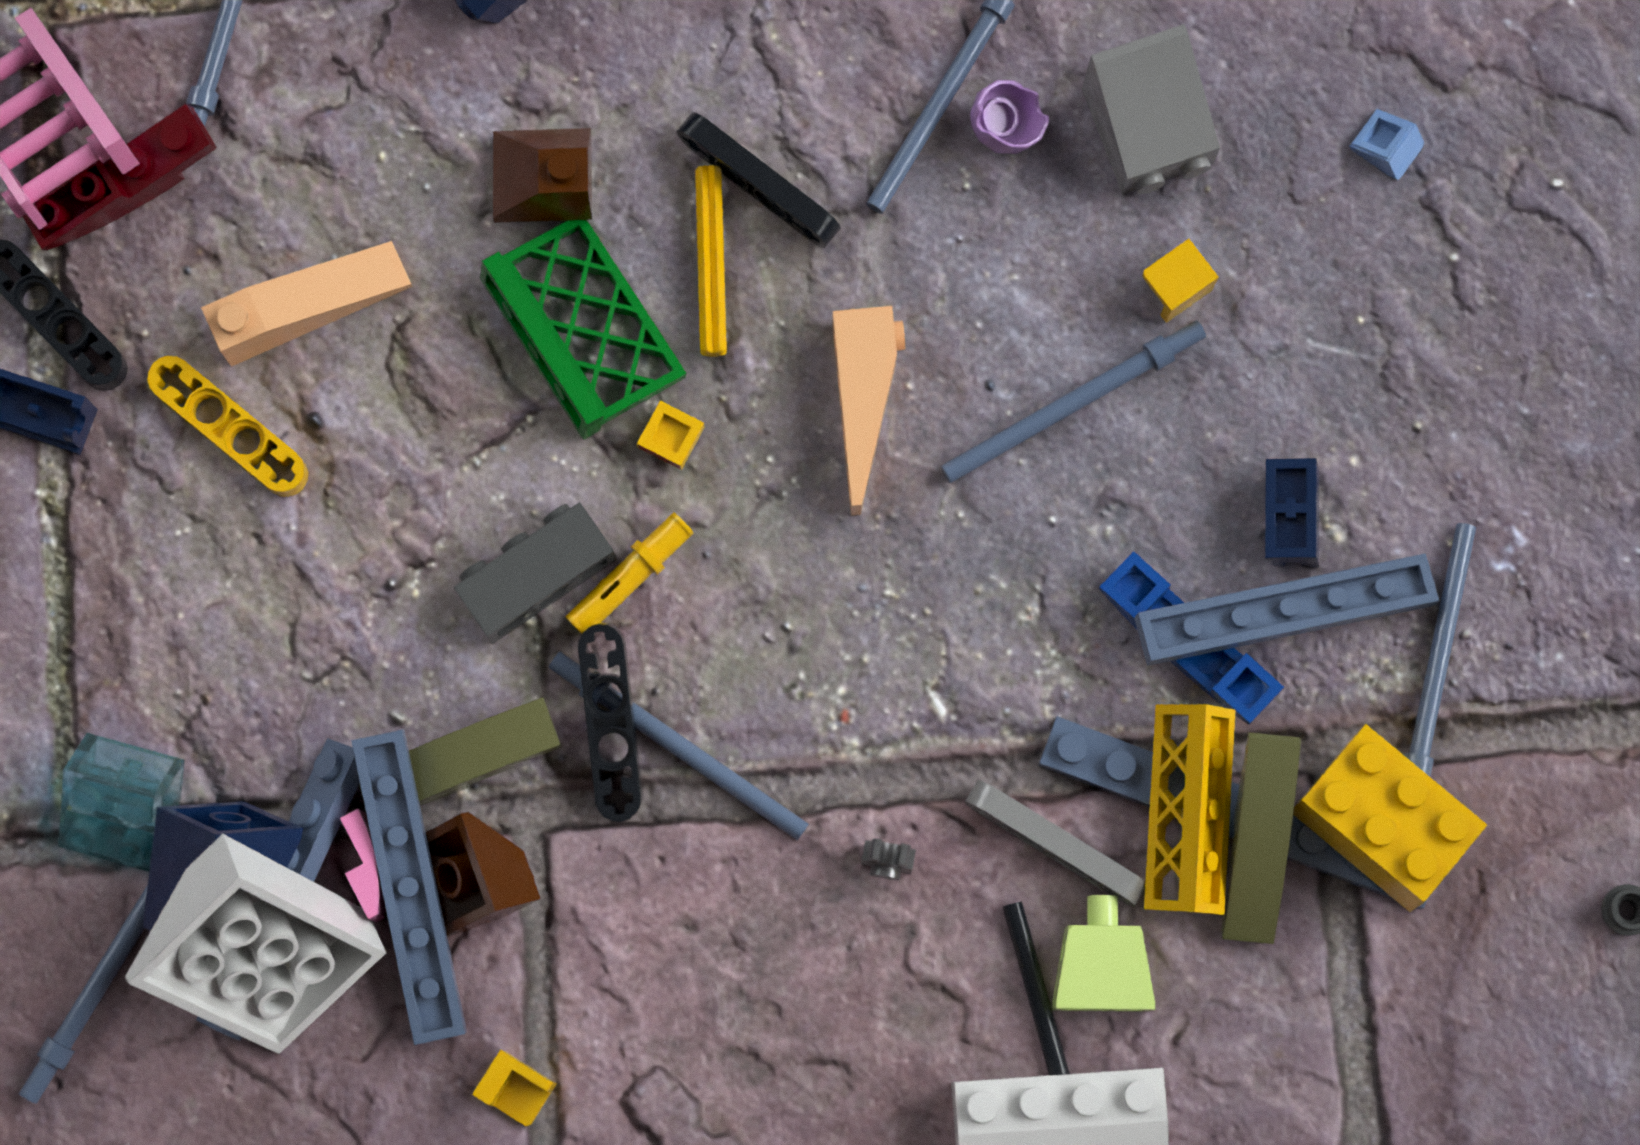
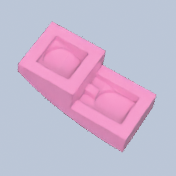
(365, 877)

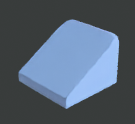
(1388, 143)

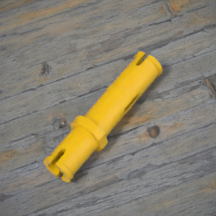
(630, 573)

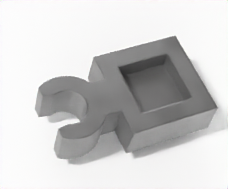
(888, 859)

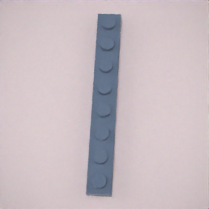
(1127, 773)

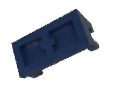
(44, 412)
(1292, 512)

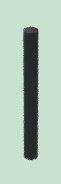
(1035, 989)

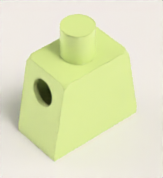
(1103, 964)

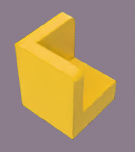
(1180, 279)
(514, 1088)

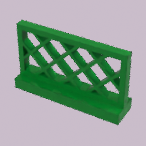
(541, 336)

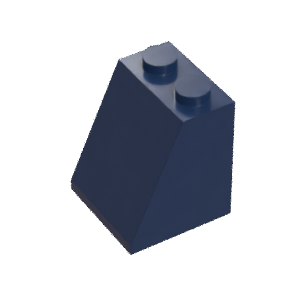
(188, 830)

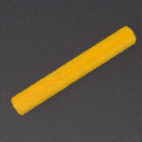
(710, 261)

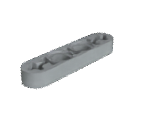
(1056, 843)

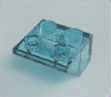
(114, 799)

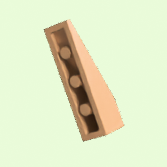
(303, 301)
(865, 365)

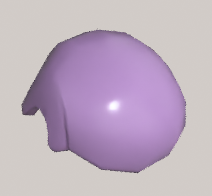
(1007, 117)

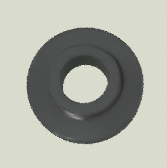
(1610, 911)

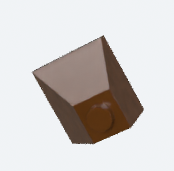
(542, 175)
(478, 873)

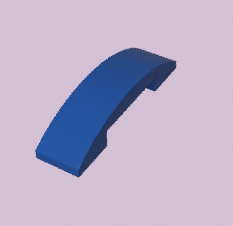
(1224, 675)

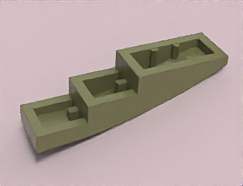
(482, 750)
(1261, 837)

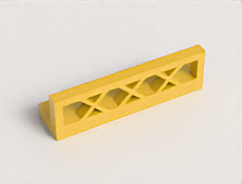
(1199, 808)

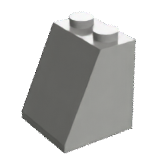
(1151, 110)

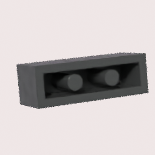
(534, 571)

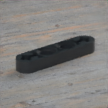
(758, 180)
(53, 314)
(605, 722)

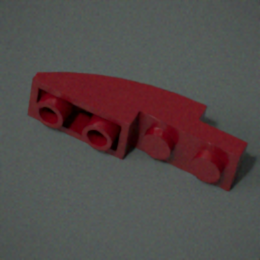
(105, 194)

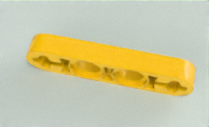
(229, 424)

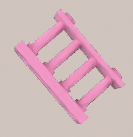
(78, 112)

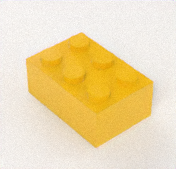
(1389, 818)

